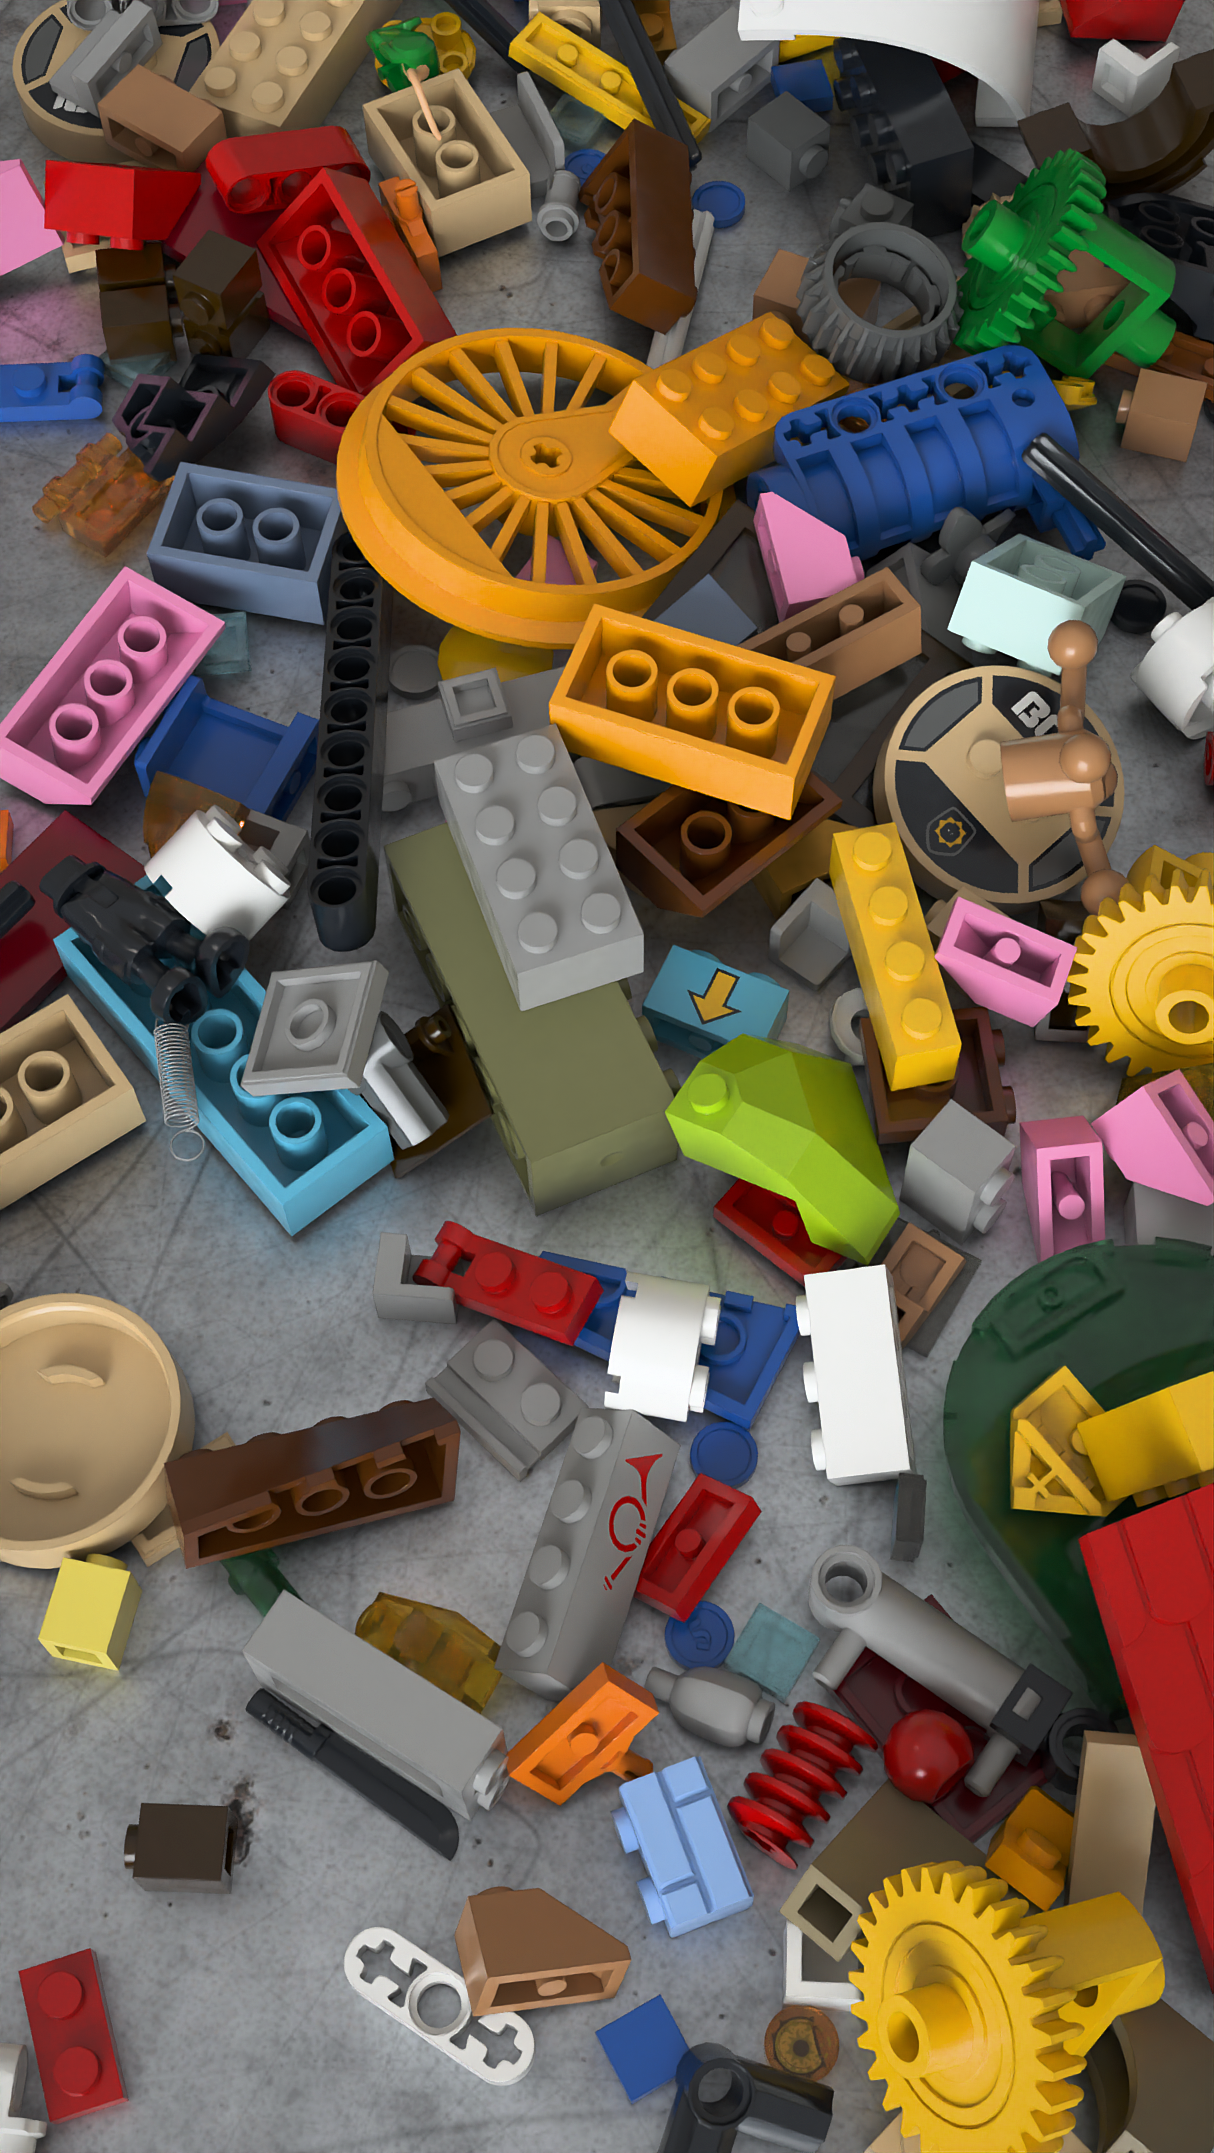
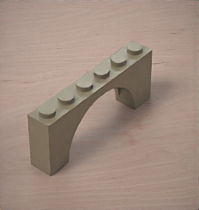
(1147, 2066)

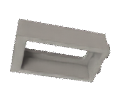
(379, 1706)

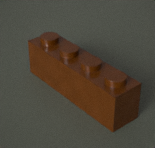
(644, 227)
(312, 1480)

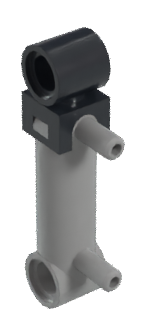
(1011, 1703)

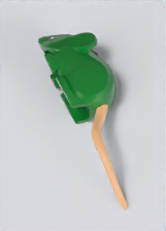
(406, 60)

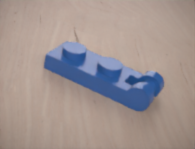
(37, 389)

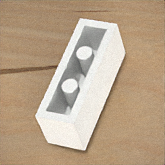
(856, 1376)

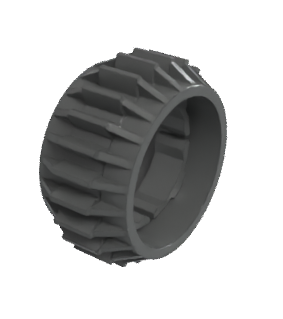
(896, 258)

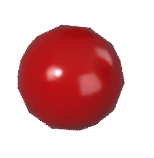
(927, 1754)

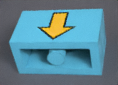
(706, 1004)

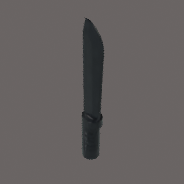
(377, 1784)

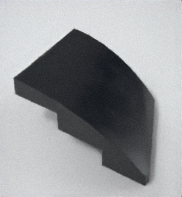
(189, 419)

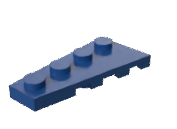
(748, 1346)

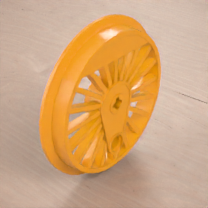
(529, 471)

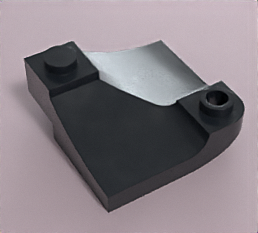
(1183, 234)

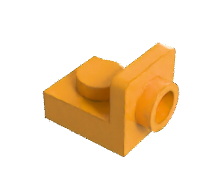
(1033, 1847)

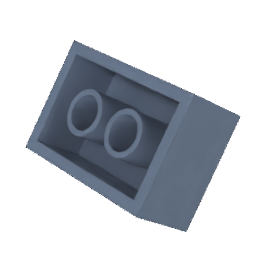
(247, 542)

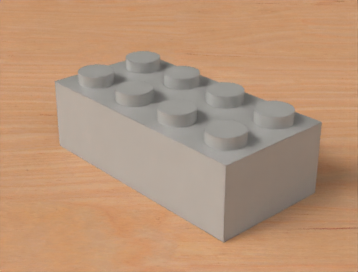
(539, 867)

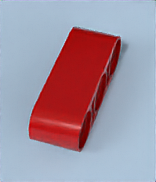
(275, 167)
(314, 413)

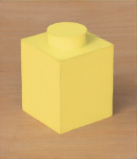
(91, 1611)

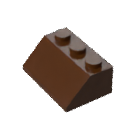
(700, 849)

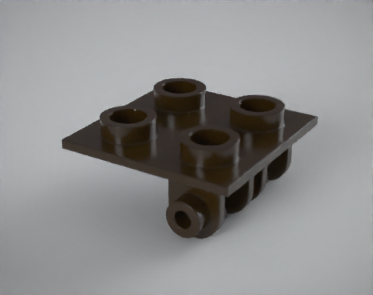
(450, 1071)

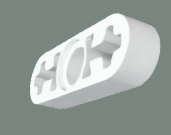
(384, 1990)

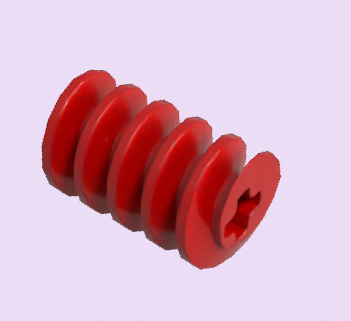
(798, 1779)

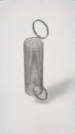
(171, 1039)

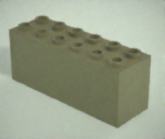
(565, 1079)

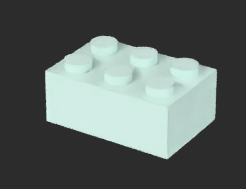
(1023, 593)

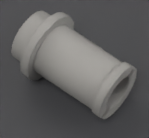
(559, 215)

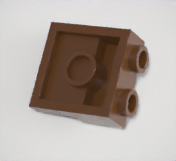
(976, 1084)

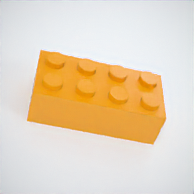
(717, 407)
(692, 711)

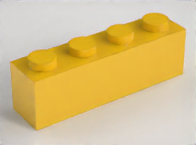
(894, 957)

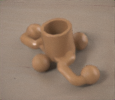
(1067, 768)

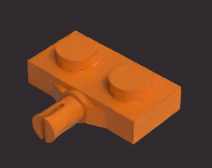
(403, 209)
(585, 1737)

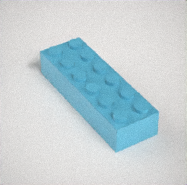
(289, 1148)

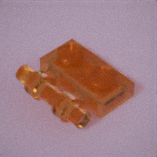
(111, 504)

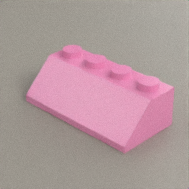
(103, 690)

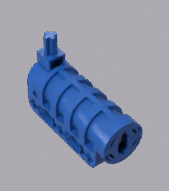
(919, 465)

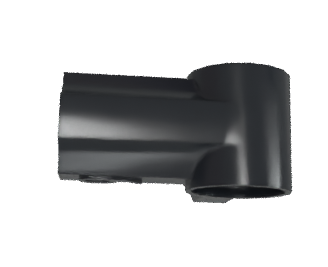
(759, 2103)

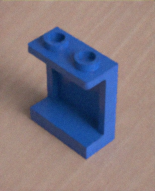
(231, 751)

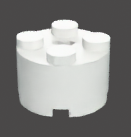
(1180, 670)
(219, 876)
(660, 1347)

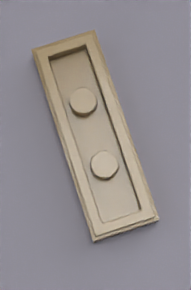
(1110, 1821)

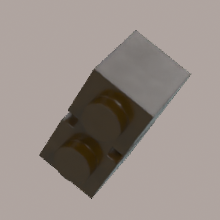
(221, 297)
(137, 302)

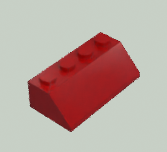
(352, 281)

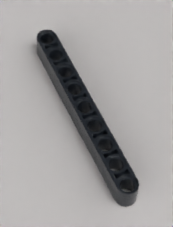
(350, 752)

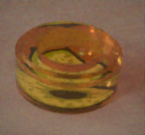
(802, 2042)

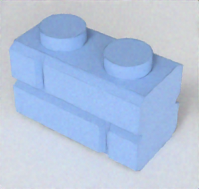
(683, 1847)

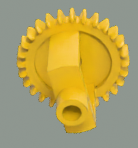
(1150, 966)
(992, 2008)

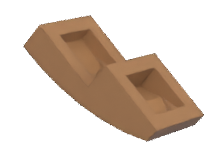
(921, 1277)

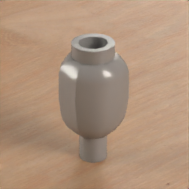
(714, 1704)

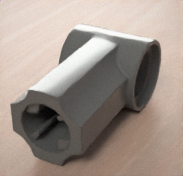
(397, 1087)

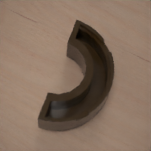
(1147, 151)

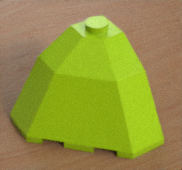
(794, 1128)

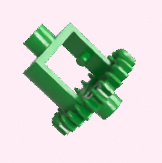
(1023, 248)

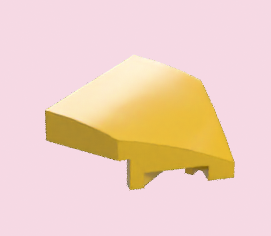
(1048, 1454)

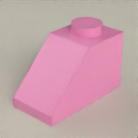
(801, 556)
(1004, 962)
(1163, 1139)
(1062, 1183)

